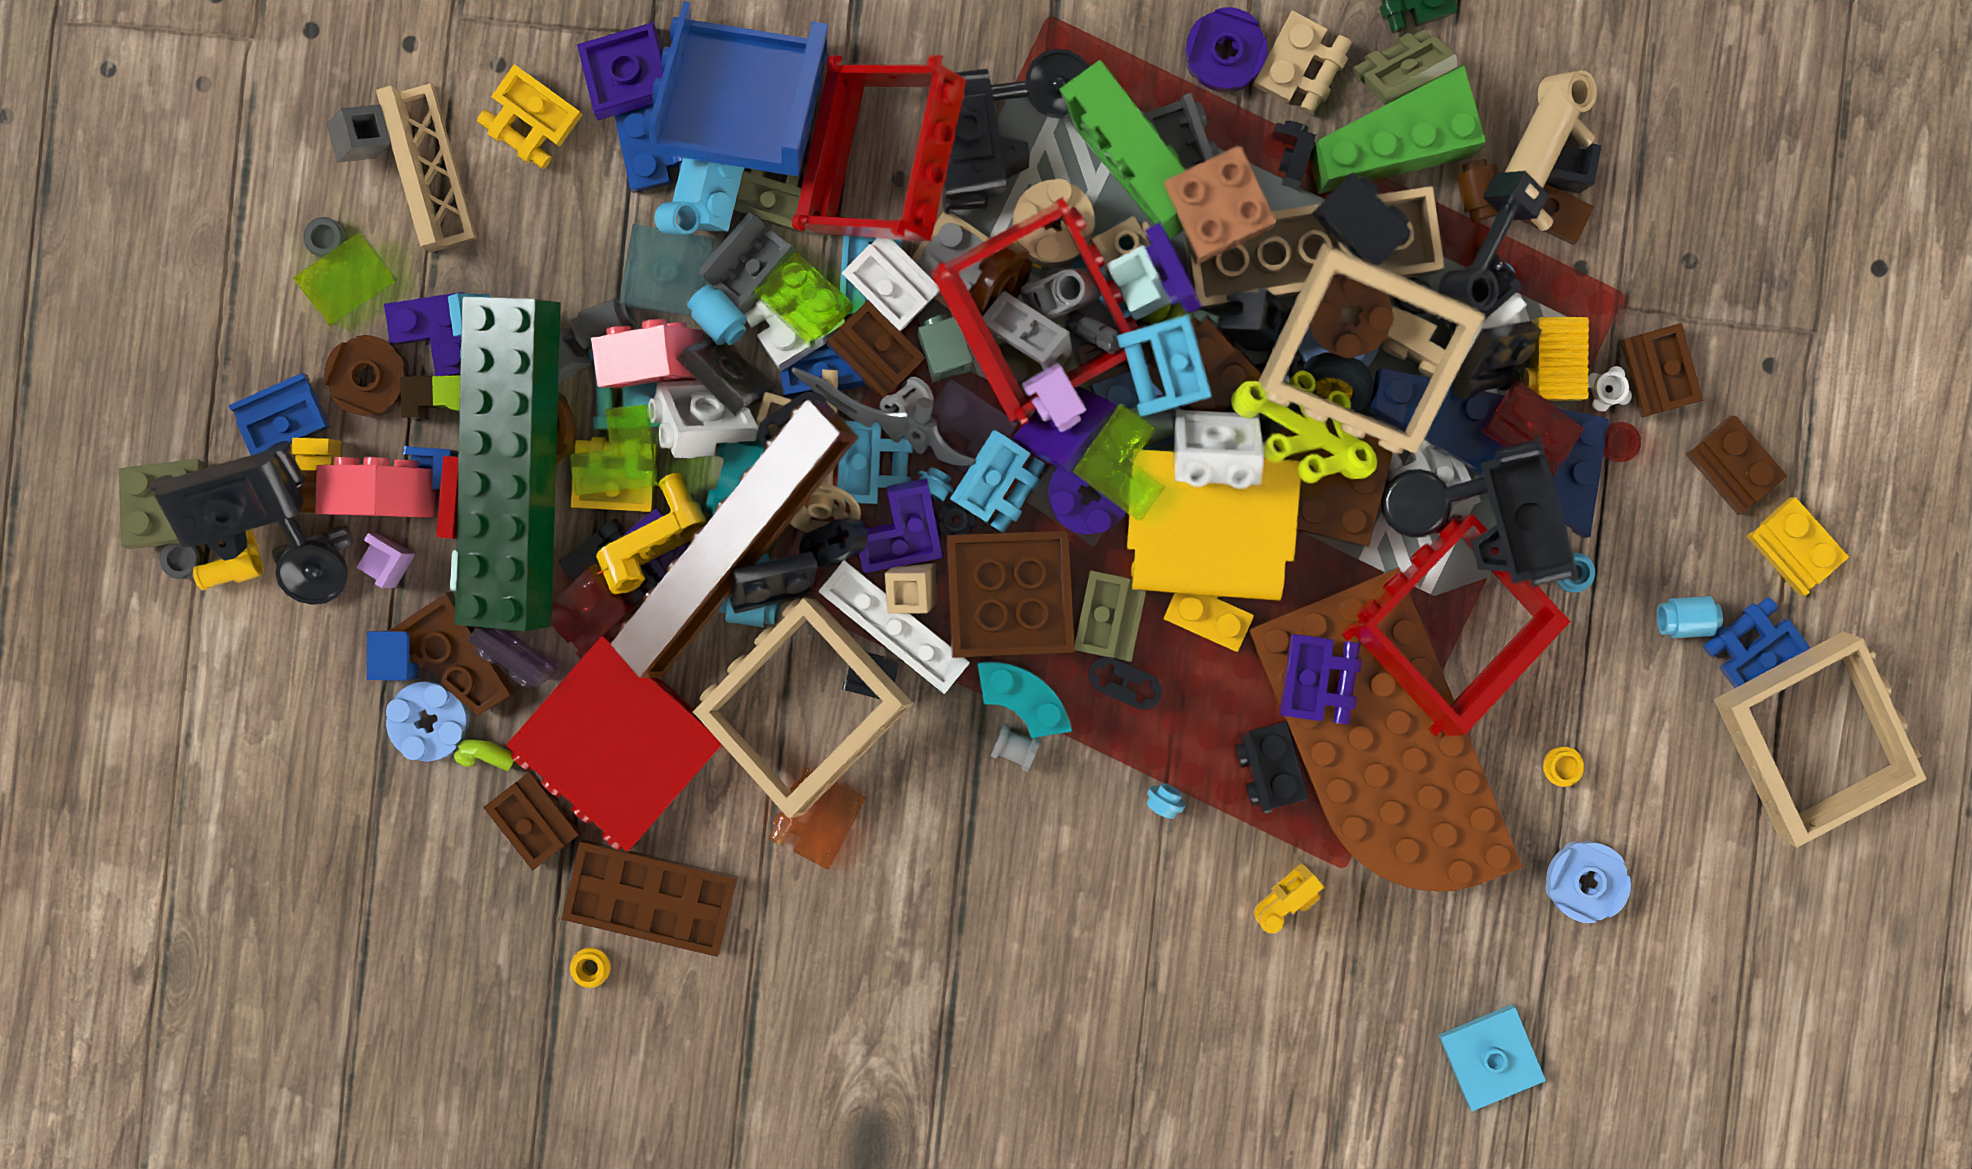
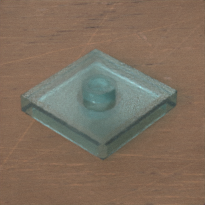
(663, 270)

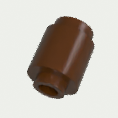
(1472, 186)

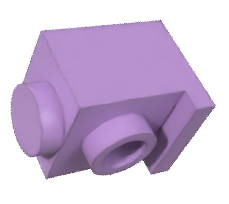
(1055, 397)

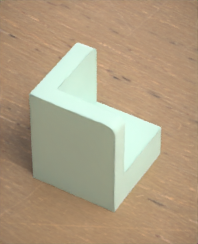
(1139, 283)

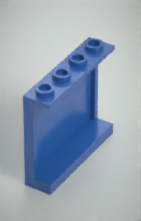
(736, 94)

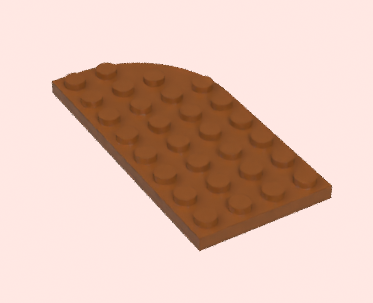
(1387, 786)

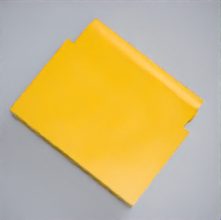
(1216, 534)

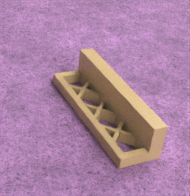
(412, 171)

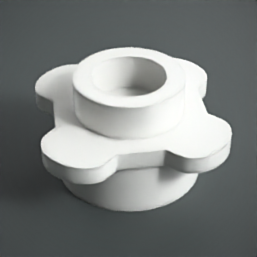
(1620, 388)

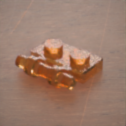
(827, 826)

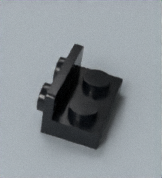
(1271, 766)

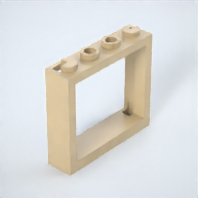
(1354, 422)
(894, 705)
(1886, 720)

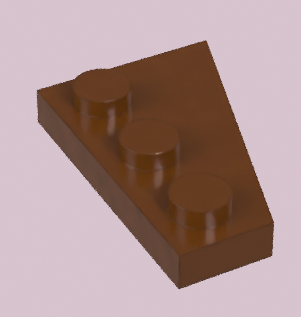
(451, 658)

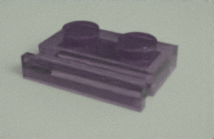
(523, 661)

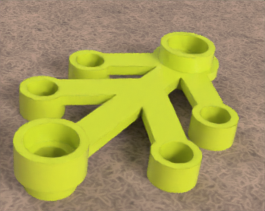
(1312, 433)

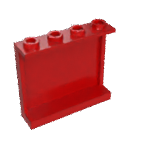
(614, 745)

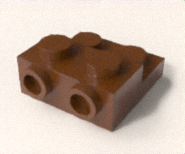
(1223, 362)

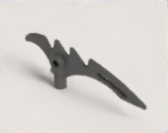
(915, 425)

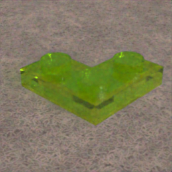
(627, 463)
(1110, 464)

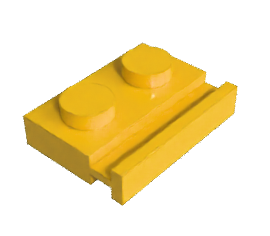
(1797, 546)

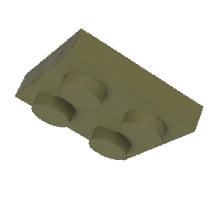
(140, 514)

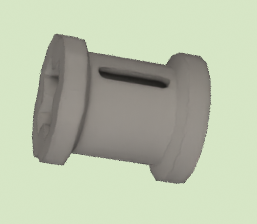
(906, 399)
(1015, 747)

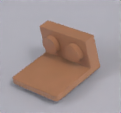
(1219, 204)

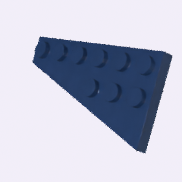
(1459, 433)

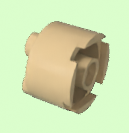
(1049, 247)

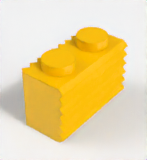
(1560, 359)

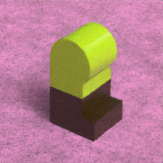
(428, 392)

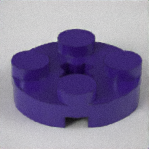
(1246, 39)
(1073, 514)

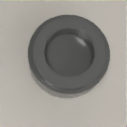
(324, 235)
(179, 560)

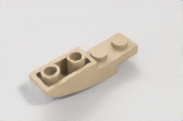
(1406, 338)

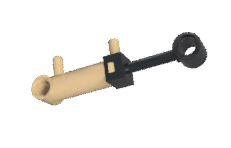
(1520, 190)

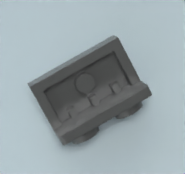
(1182, 128)
(746, 260)

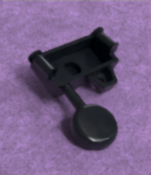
(978, 153)
(245, 495)
(1524, 502)

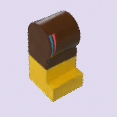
(308, 454)

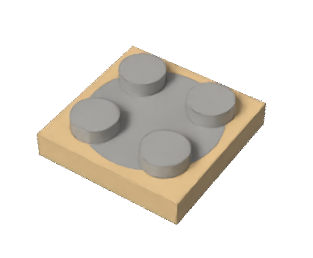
(949, 239)

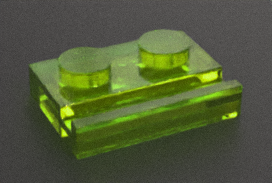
(344, 278)
(803, 299)

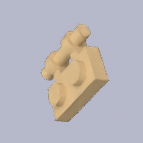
(1290, 57)

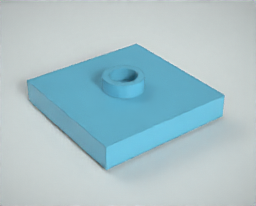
(1492, 1057)

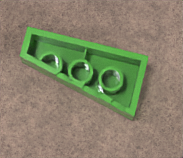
(1407, 135)
(1124, 142)

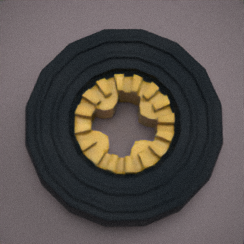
(1352, 376)

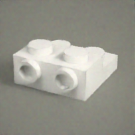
(696, 420)
(1217, 448)

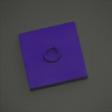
(622, 69)
(1069, 446)

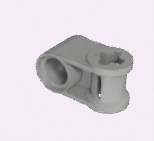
(1056, 296)

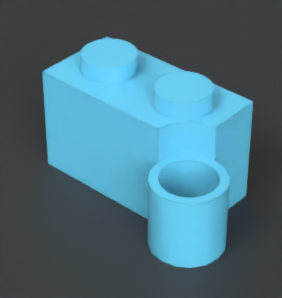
(701, 198)

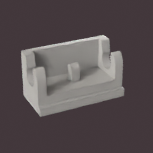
(1028, 330)

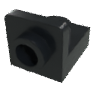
(1294, 160)

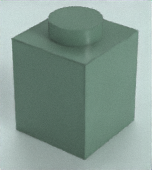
(944, 348)

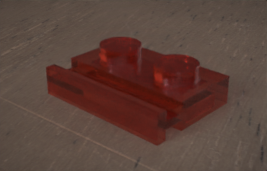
(1527, 414)
(587, 610)

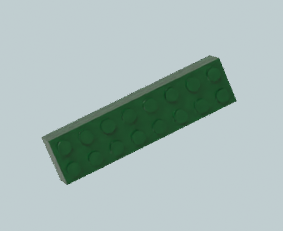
(507, 462)

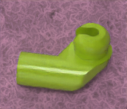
(485, 750)

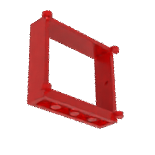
(834, 139)
(977, 332)
(1498, 675)

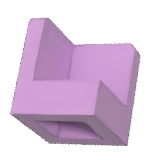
(385, 560)

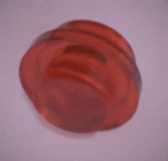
(1621, 442)

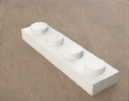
(897, 631)

